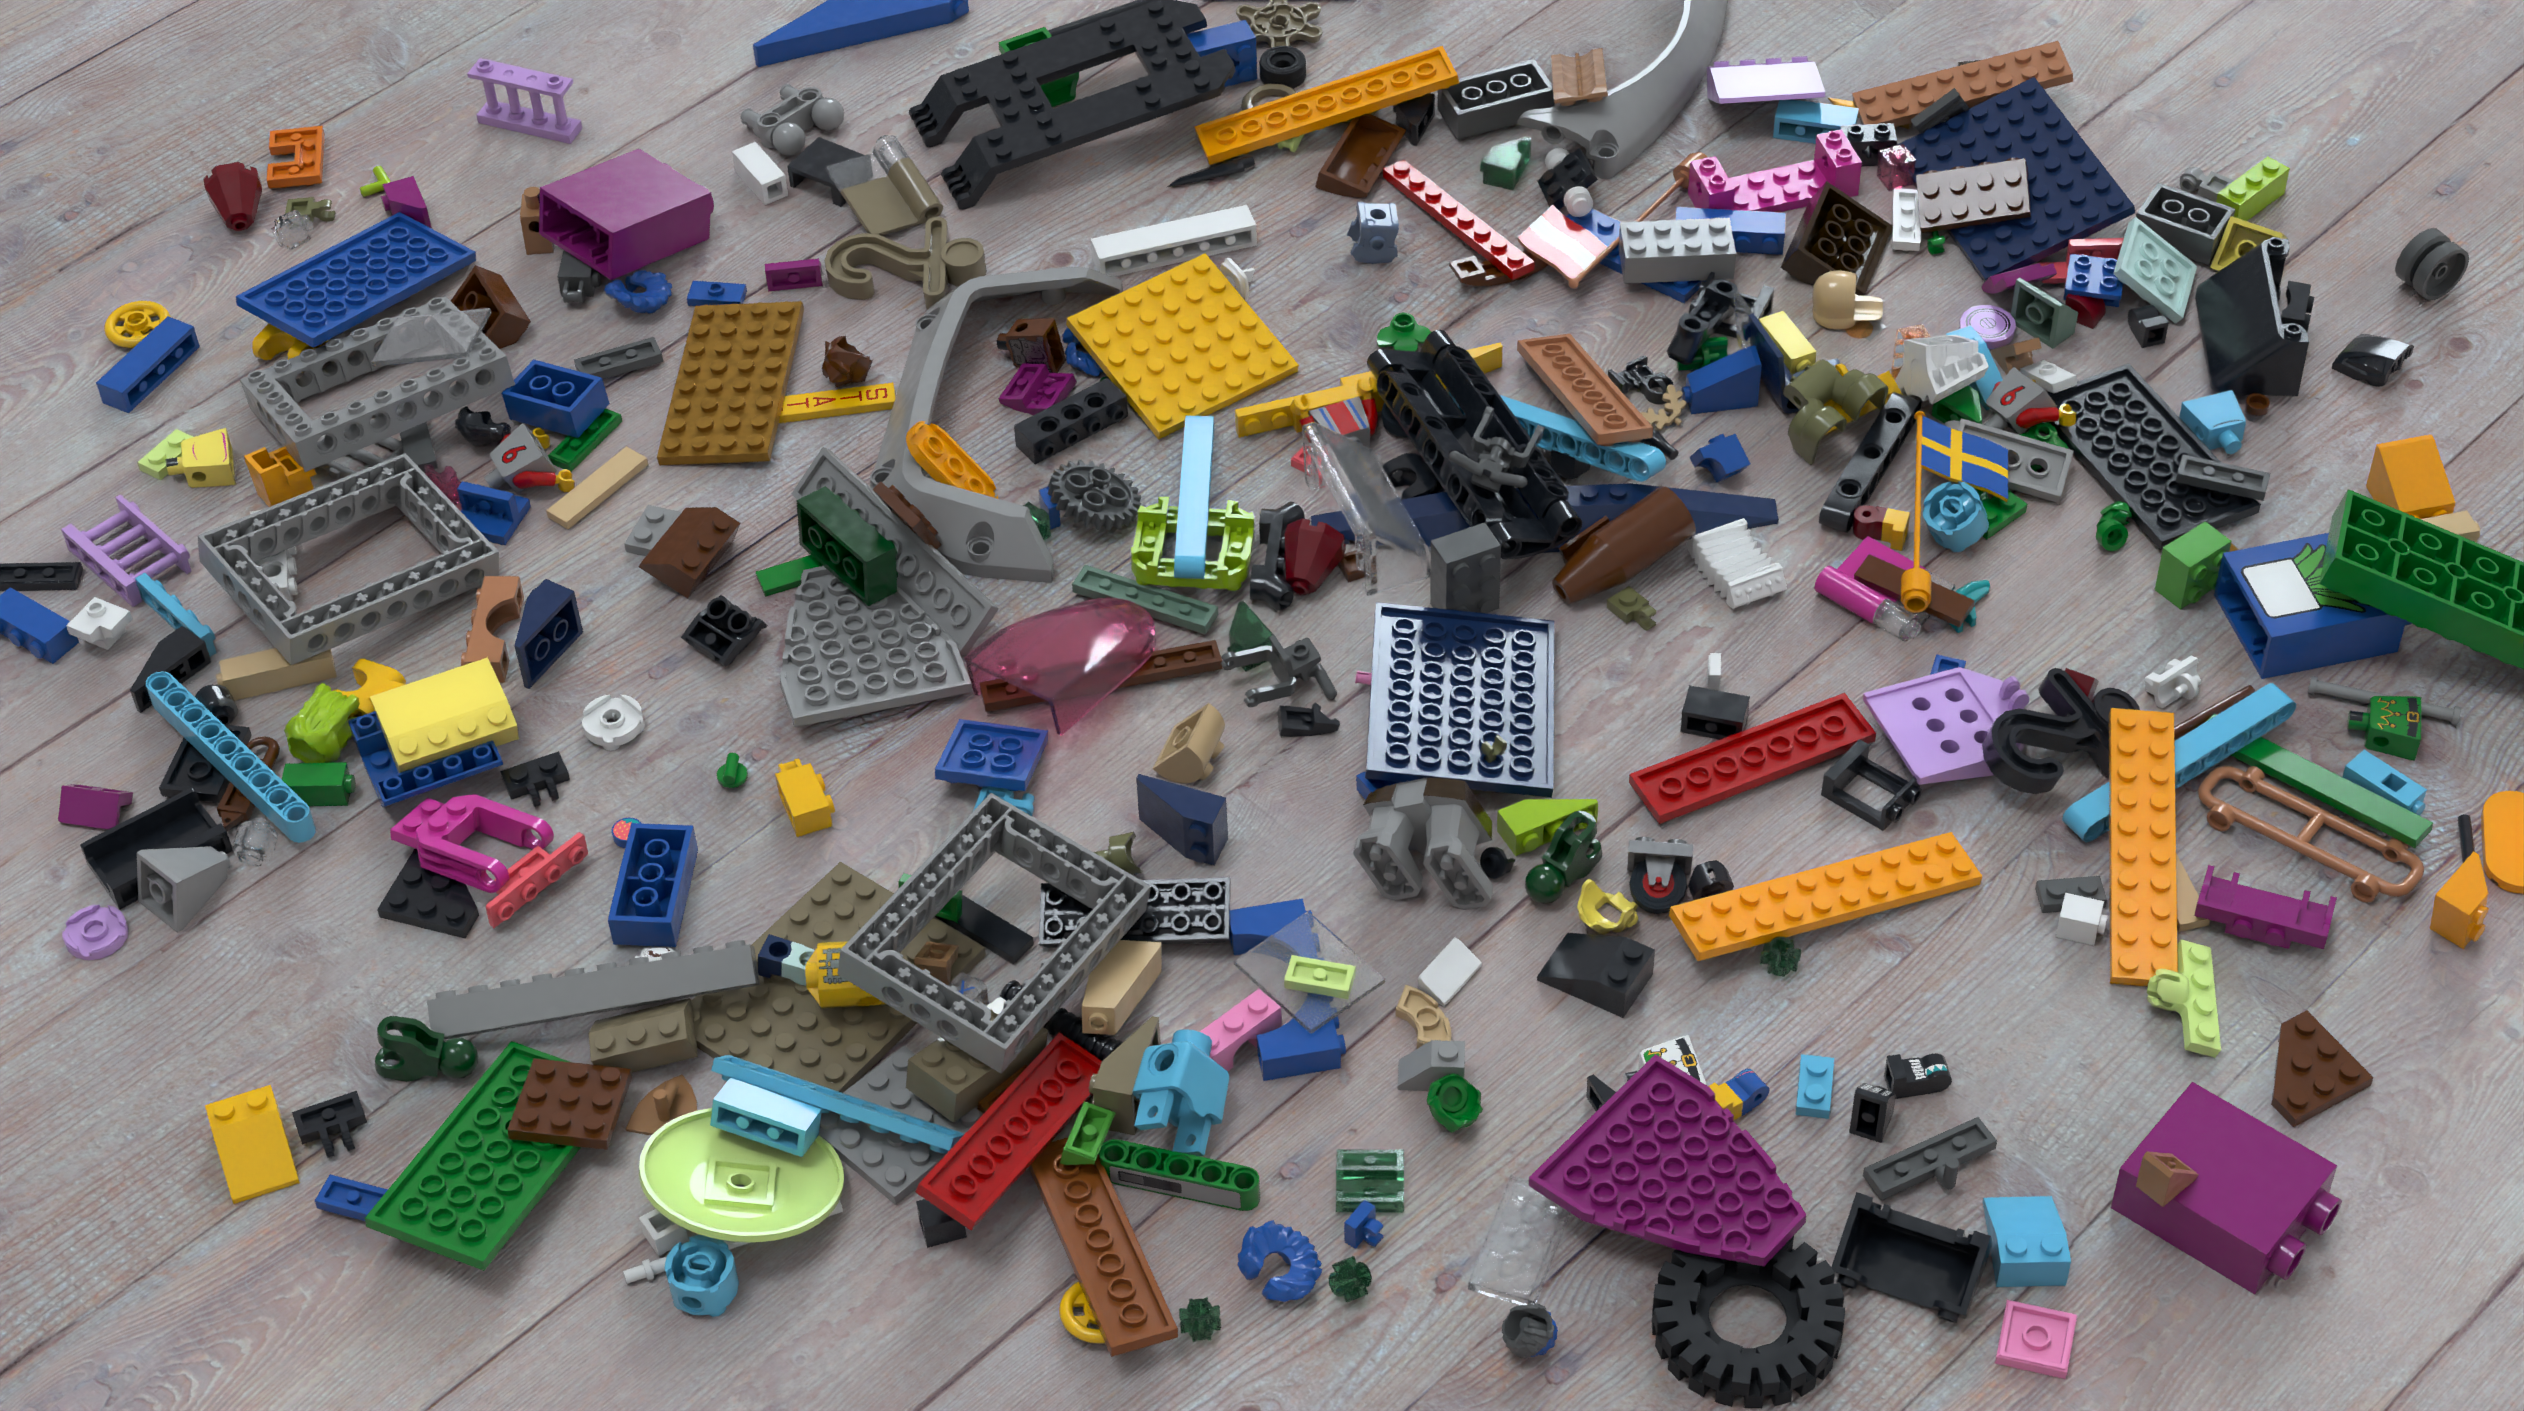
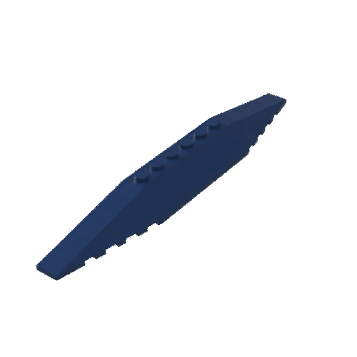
(1438, 516)

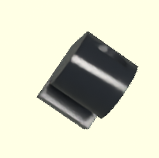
(2146, 320)

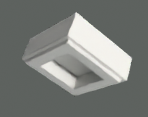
(1714, 671)

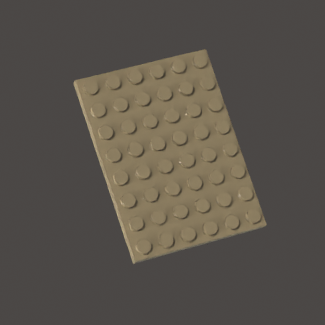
(783, 1023)

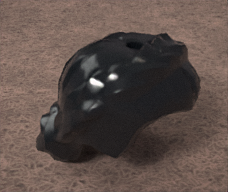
(479, 428)

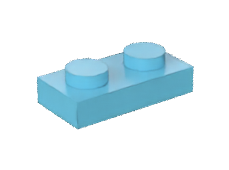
(1814, 1086)

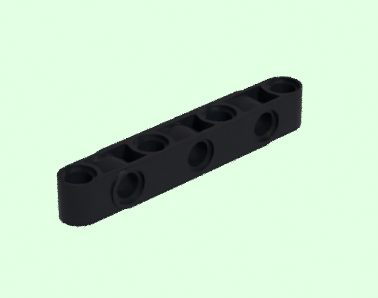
(1870, 461)

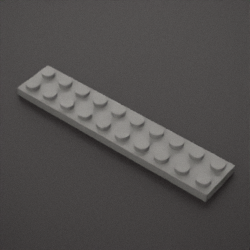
(922, 570)

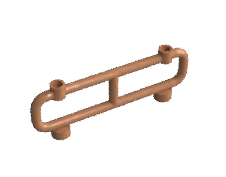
(2365, 885)

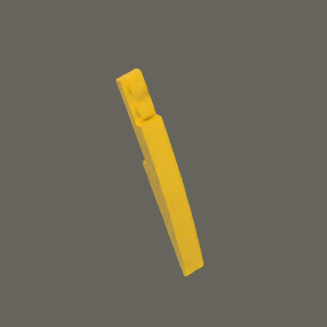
(1278, 413)

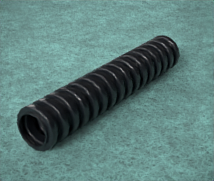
(1070, 1026)

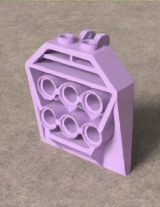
(1943, 720)

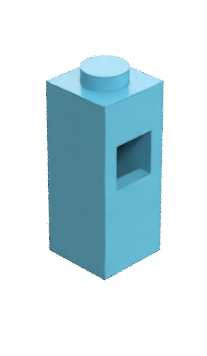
(2385, 781)

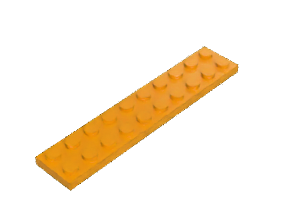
(1326, 105)
(2142, 845)
(1824, 896)

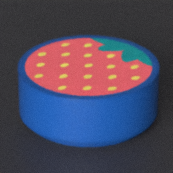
(621, 830)

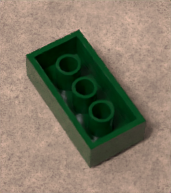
(847, 545)

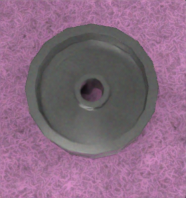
(2432, 264)

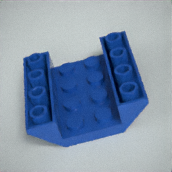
(396, 786)

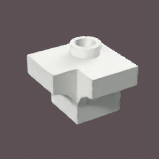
(100, 623)

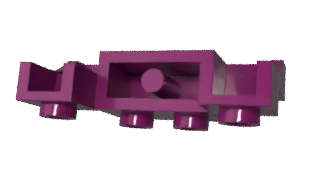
(2264, 914)

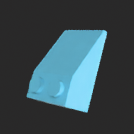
(2027, 1241)

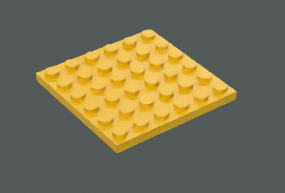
(1182, 345)

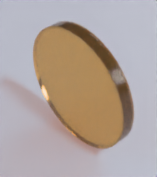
(1860, 330)

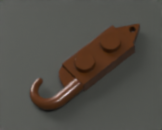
(234, 805)

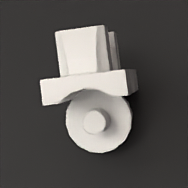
(2177, 681)

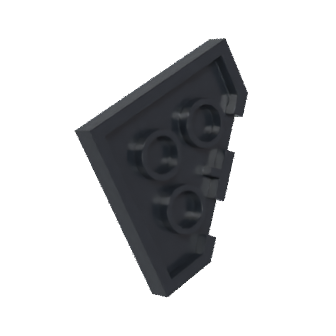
(429, 901)

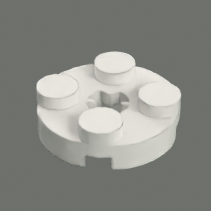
(613, 734)

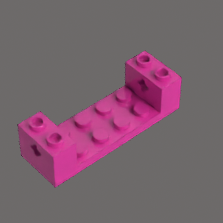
(1779, 187)

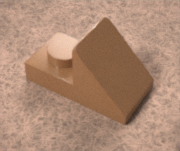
(2016, 354)
(937, 959)

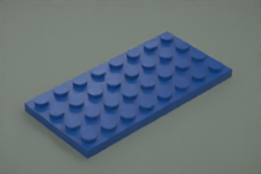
(355, 279)

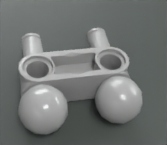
(785, 123)

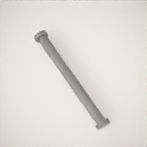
(2364, 696)

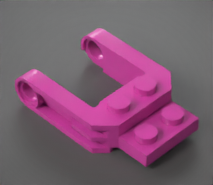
(441, 828)

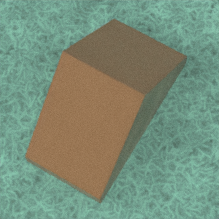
(2163, 1176)

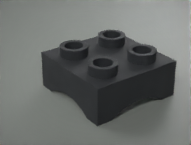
(2298, 304)

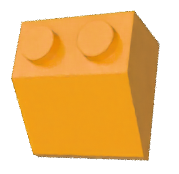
(2462, 904)

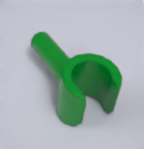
(1935, 244)

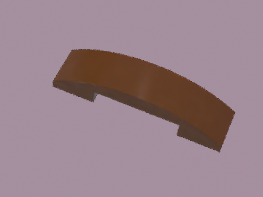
(1473, 273)

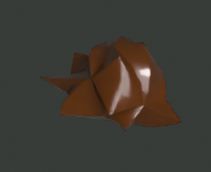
(844, 363)

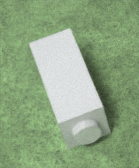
(760, 173)

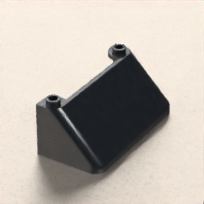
(2243, 326)

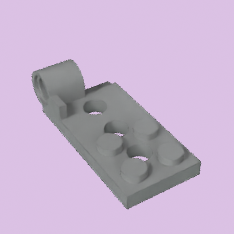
(2026, 453)

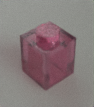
(1896, 167)

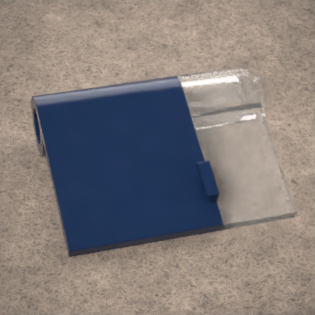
(1773, 370)

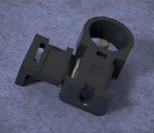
(1641, 376)

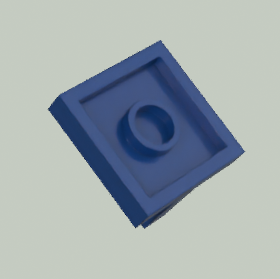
(492, 510)

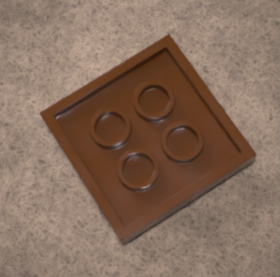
(570, 1104)

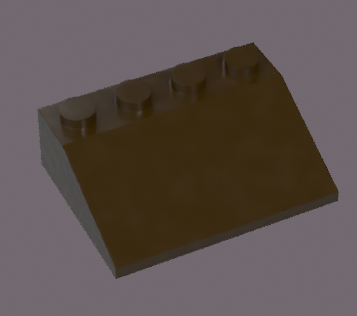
(1836, 236)

